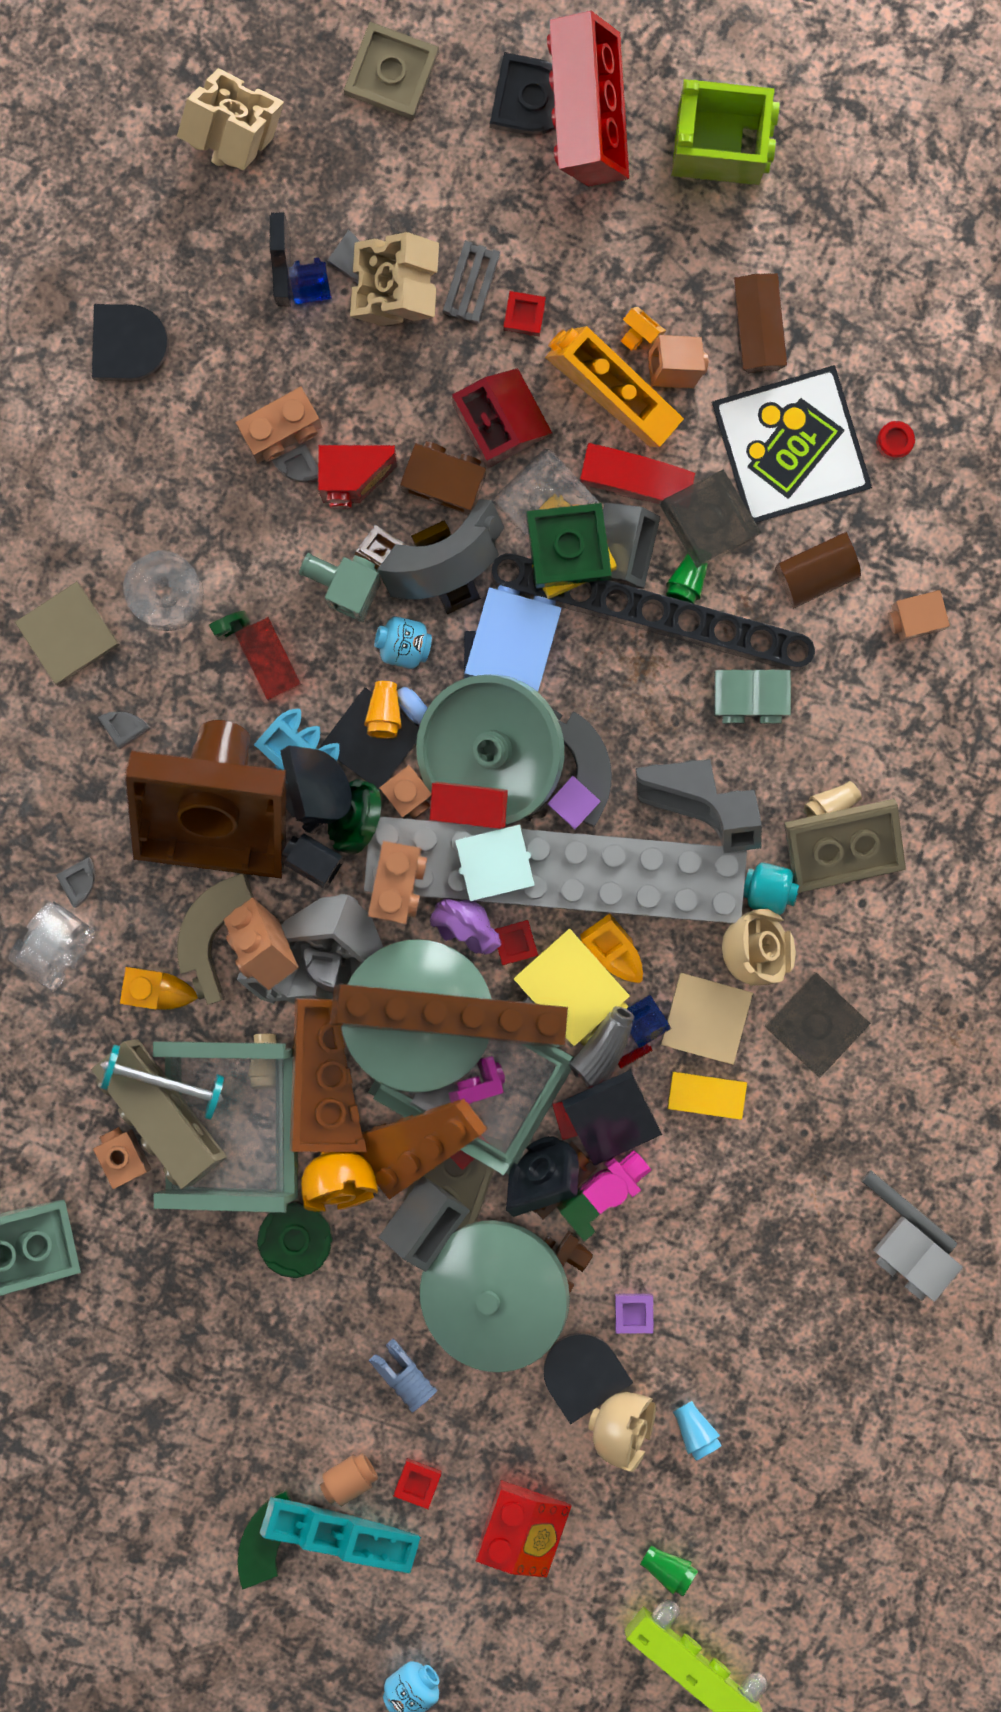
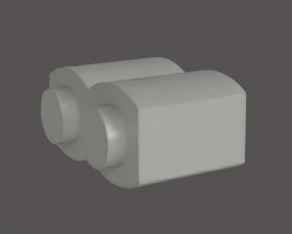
(917, 1259)

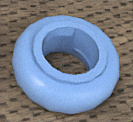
(411, 704)

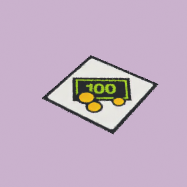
(792, 444)

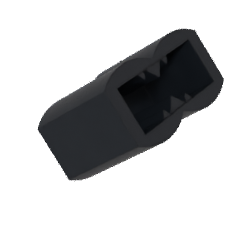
(312, 860)

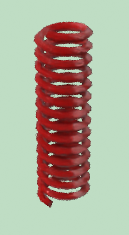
(625, 1060)

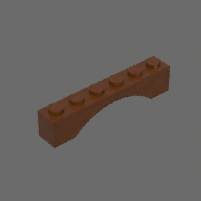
(448, 1015)

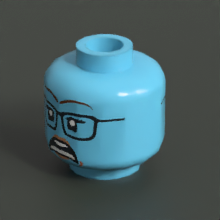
(403, 642)
(411, 1688)

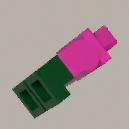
(604, 1190)

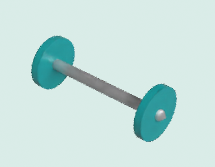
(212, 1096)

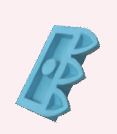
(284, 733)

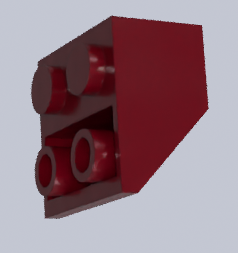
(500, 416)

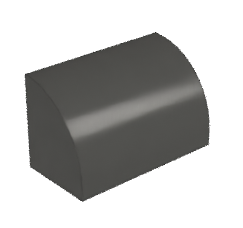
(631, 541)
(423, 1224)

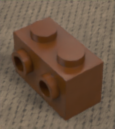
(443, 478)

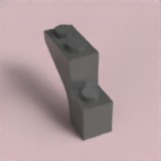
(691, 791)

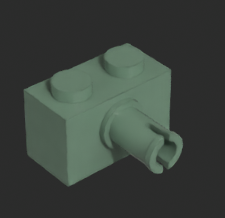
(350, 584)

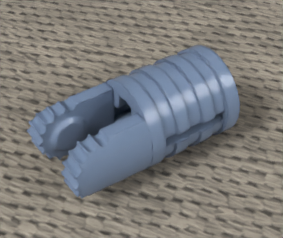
(407, 1383)

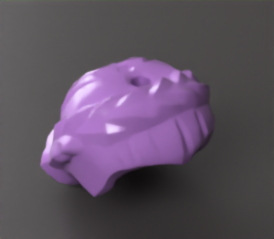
(467, 923)

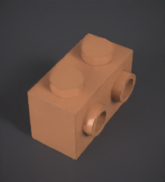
(279, 425)
(395, 882)
(259, 944)

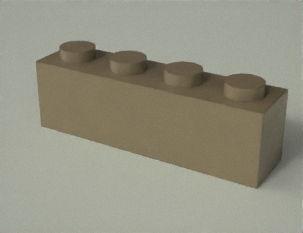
(161, 1118)

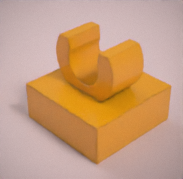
(642, 328)

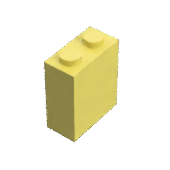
(573, 978)

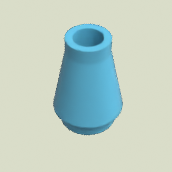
(696, 1431)

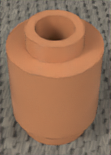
(348, 1479)

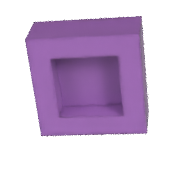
(573, 802)
(633, 1313)

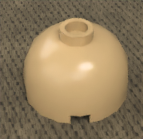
(758, 948)
(621, 1429)

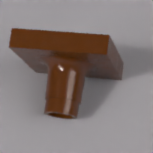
(208, 806)

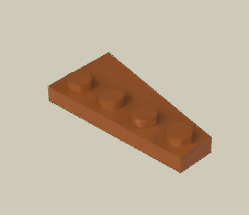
(322, 1092)
(418, 1144)

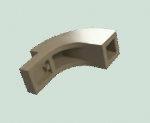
(200, 928)

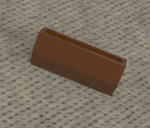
(760, 322)

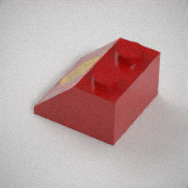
(352, 472)
(522, 1531)

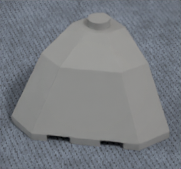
(327, 925)

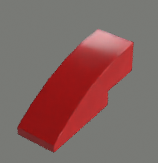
(632, 474)

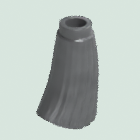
(604, 1049)

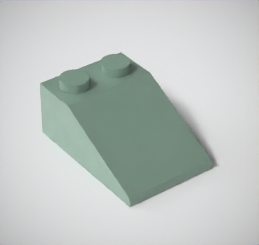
(36, 1246)

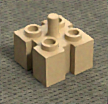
(229, 120)
(394, 279)

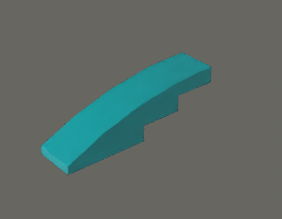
(340, 1535)

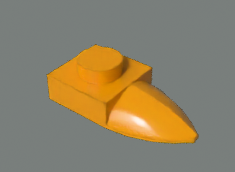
(614, 949)
(155, 990)

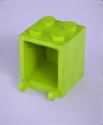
(712, 130)

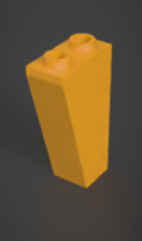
(613, 384)

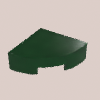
(230, 625)

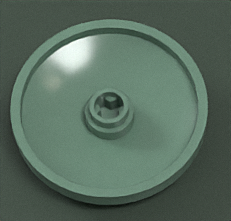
(493, 736)
(417, 1059)
(495, 1296)

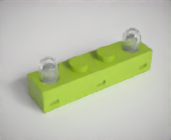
(685, 1664)

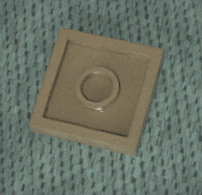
(391, 70)
(67, 633)

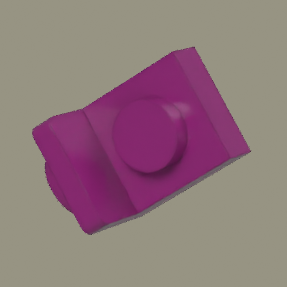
(475, 1090)

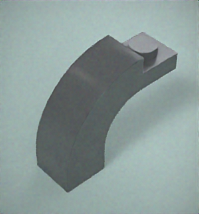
(446, 565)
(591, 760)

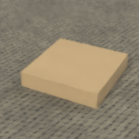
(707, 1018)

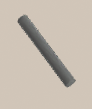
(909, 1212)

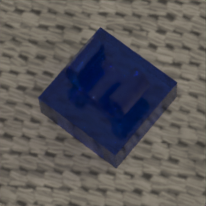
(309, 282)
(647, 1021)

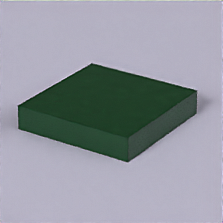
(568, 545)

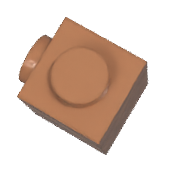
(677, 361)
(918, 616)
(407, 793)
(121, 1157)

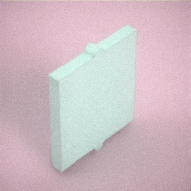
(494, 862)

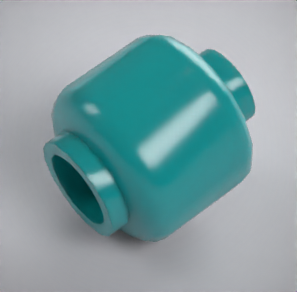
(770, 888)

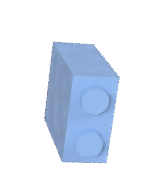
(513, 636)

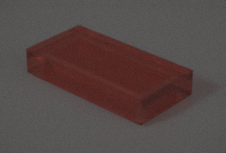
(268, 659)

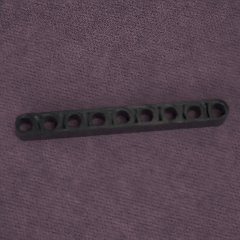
(668, 624)

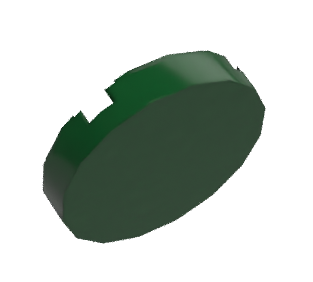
(358, 826)
(294, 1241)

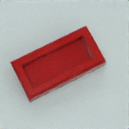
(468, 805)

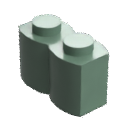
(752, 695)

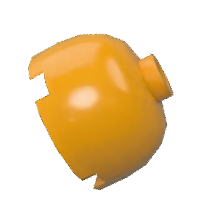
(337, 1179)

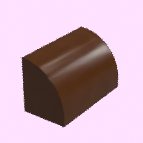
(819, 570)

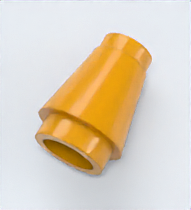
(383, 711)

